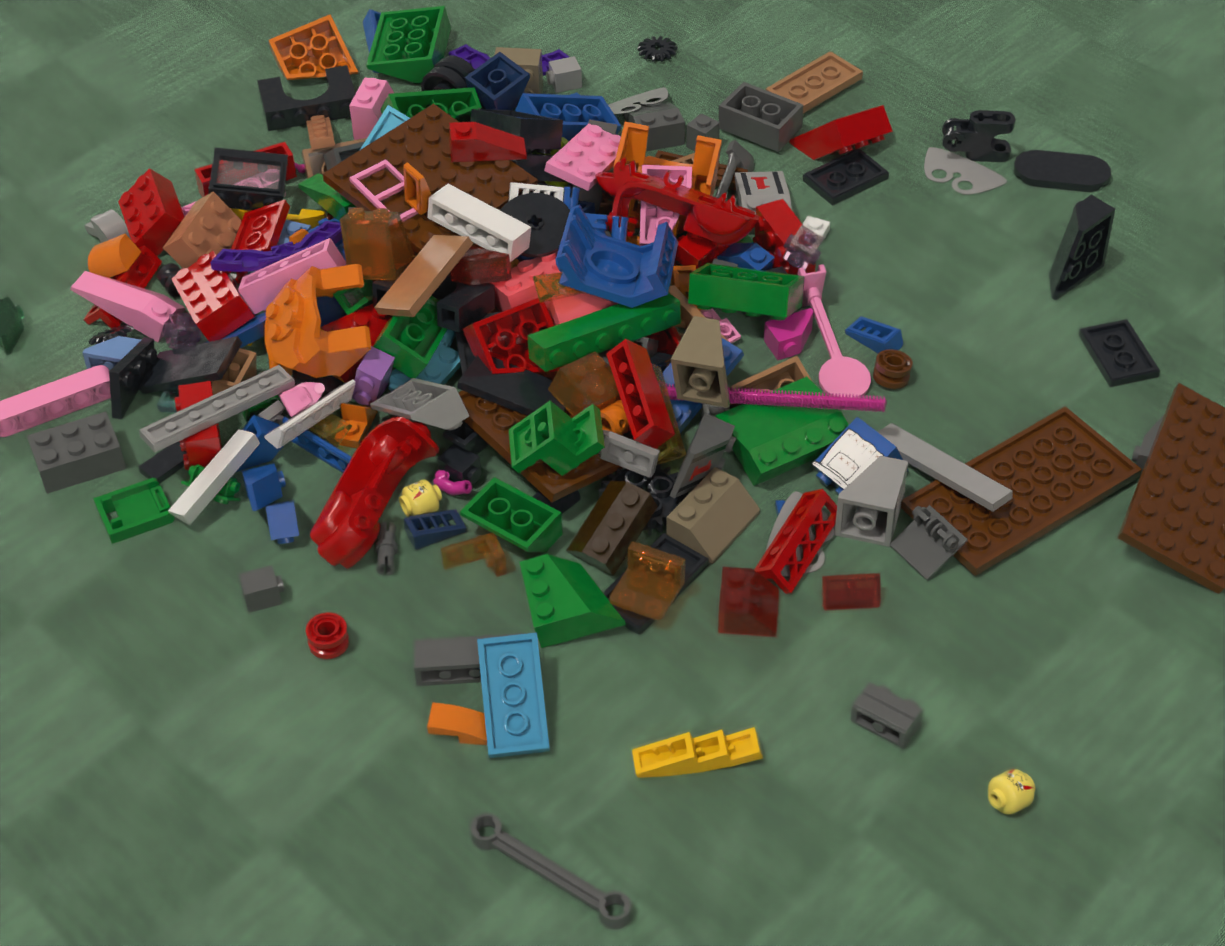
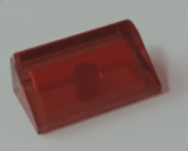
(851, 591)

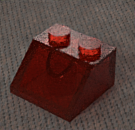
(747, 603)

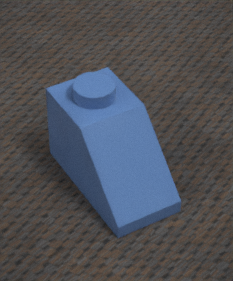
(109, 351)

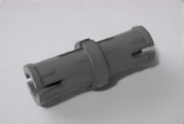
(386, 549)

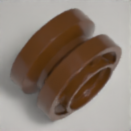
(892, 369)

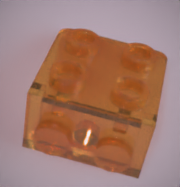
(649, 582)

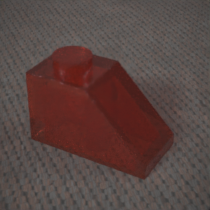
(482, 267)

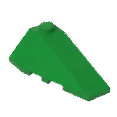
(326, 196)

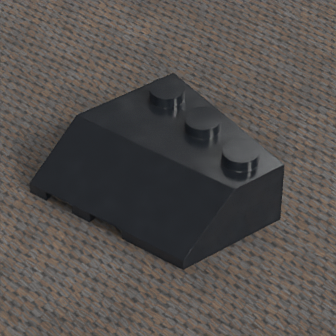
(1082, 246)

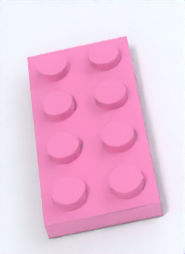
(585, 156)

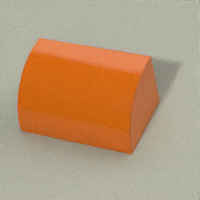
(113, 256)

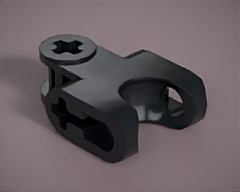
(977, 135)

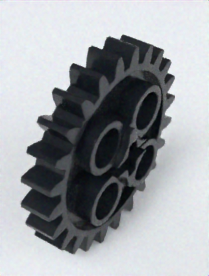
(659, 488)

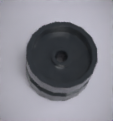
(447, 74)

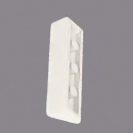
(311, 415)
(214, 476)

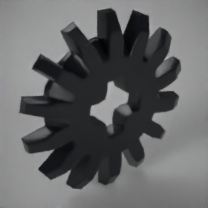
(648, 48)
(121, 330)

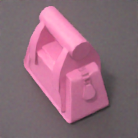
(301, 397)

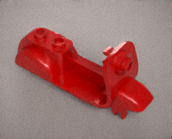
(705, 215)
(353, 511)

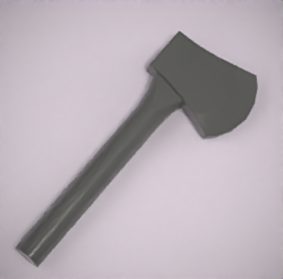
(738, 158)

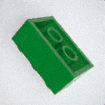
(515, 516)

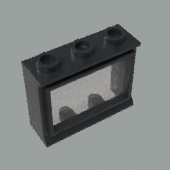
(248, 178)

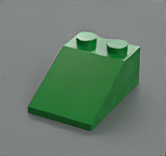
(412, 339)

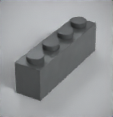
(448, 660)

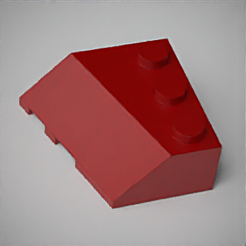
(844, 133)
(507, 336)

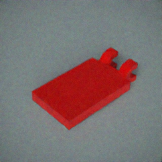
(260, 229)

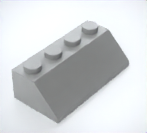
(425, 403)

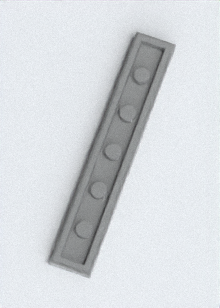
(216, 408)
(947, 469)

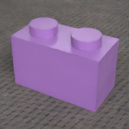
(372, 376)

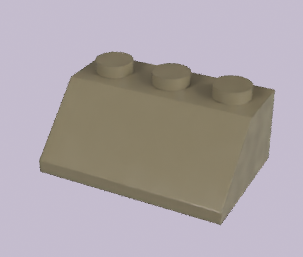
(712, 515)

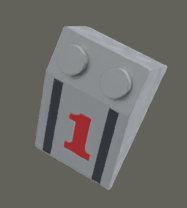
(760, 188)

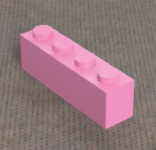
(264, 284)

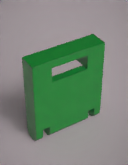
(138, 508)

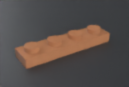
(320, 132)

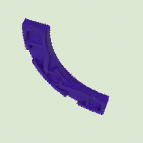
(477, 58)
(255, 260)

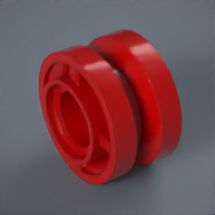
(327, 635)

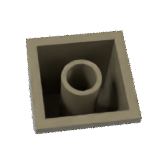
(700, 364)

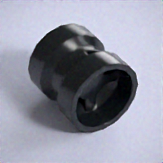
(164, 277)

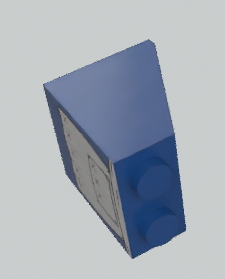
(852, 454)

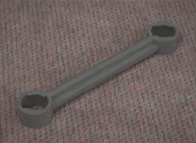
(551, 871)

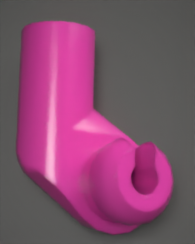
(450, 487)

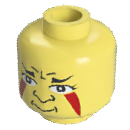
(420, 498)
(1012, 790)

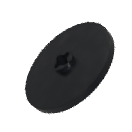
(547, 213)

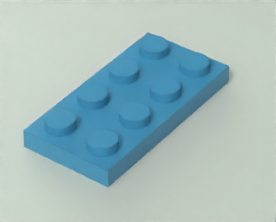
(513, 695)

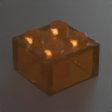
(584, 384)

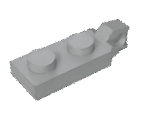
(629, 454)

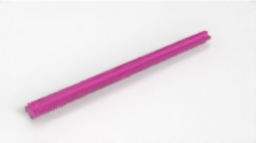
(800, 400)

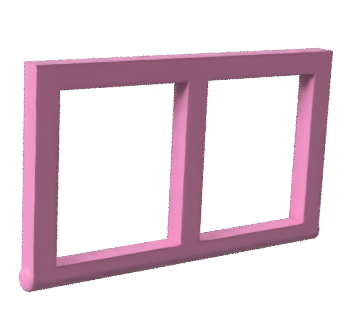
(375, 200)

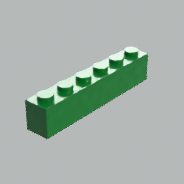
(601, 331)

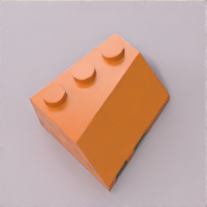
(311, 50)

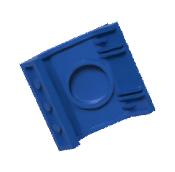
(613, 266)

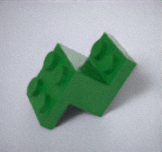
(556, 438)

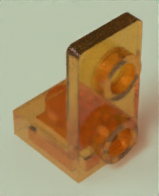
(475, 549)

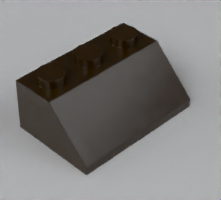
(613, 526)

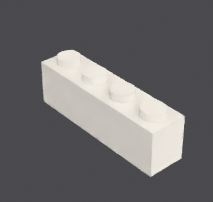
(479, 221)

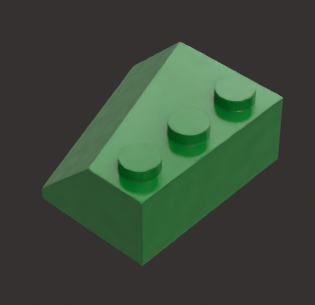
(565, 600)

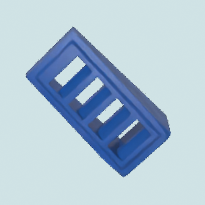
(876, 335)

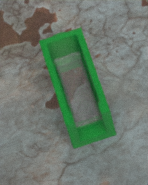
(355, 298)

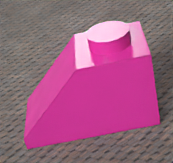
(790, 335)

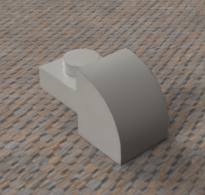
(107, 226)

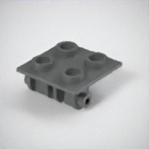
(928, 541)

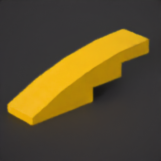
(694, 755)

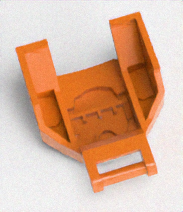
(704, 168)
(294, 325)

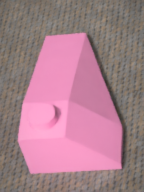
(652, 215)
(129, 303)

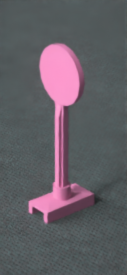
(839, 373)

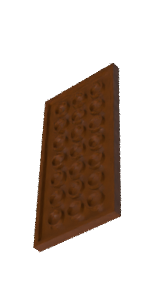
(1054, 475)
(1181, 492)

